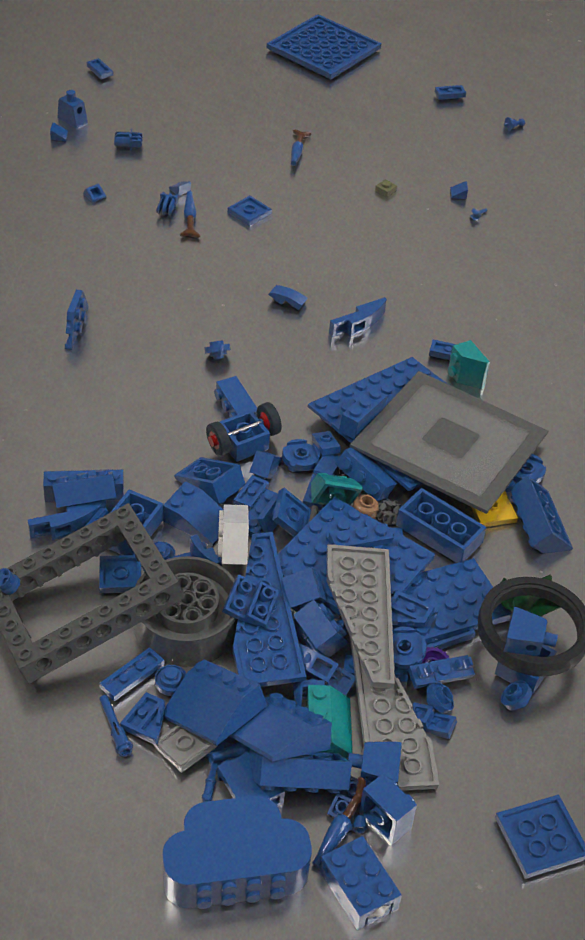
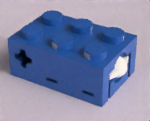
(360, 882)

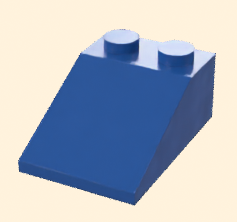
(214, 477)
(193, 513)

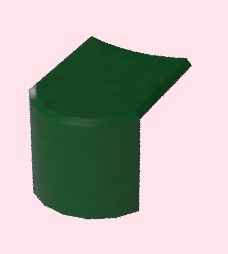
(532, 604)

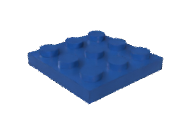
(542, 836)

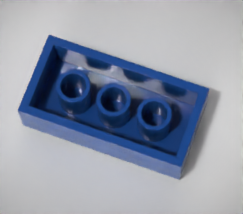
(441, 526)

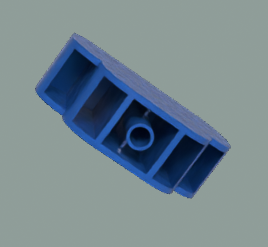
(235, 854)

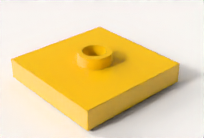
(500, 513)

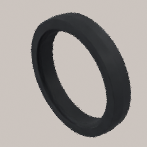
(524, 663)

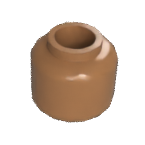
(366, 505)

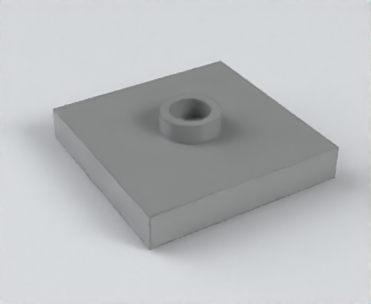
(183, 747)

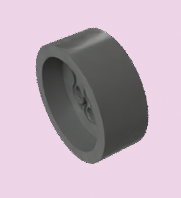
(195, 625)

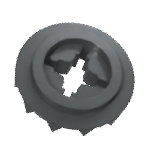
(387, 516)

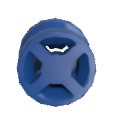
(8, 582)

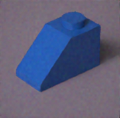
(265, 464)

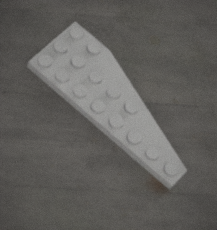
(363, 595)
(390, 717)

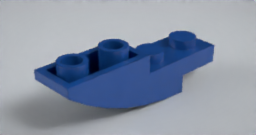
(359, 321)
(64, 523)
(325, 669)

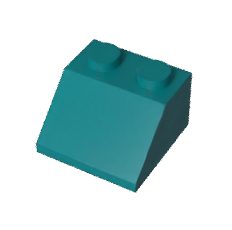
(468, 365)
(326, 487)

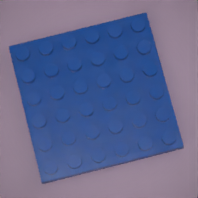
(324, 46)
(310, 549)

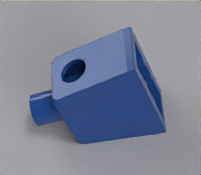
(72, 110)
(528, 633)
(378, 759)

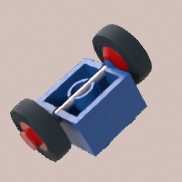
(244, 432)

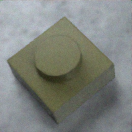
(386, 188)

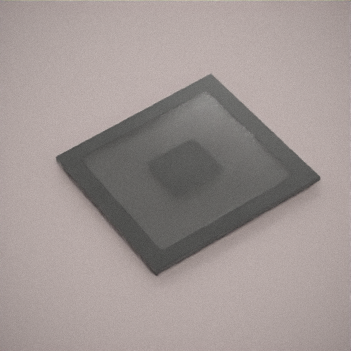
(450, 441)

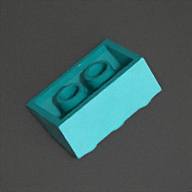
(336, 709)

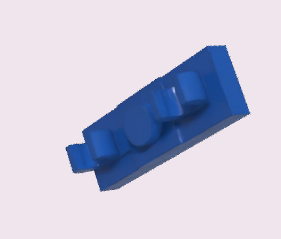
(441, 671)

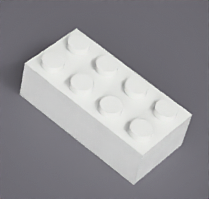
(233, 534)

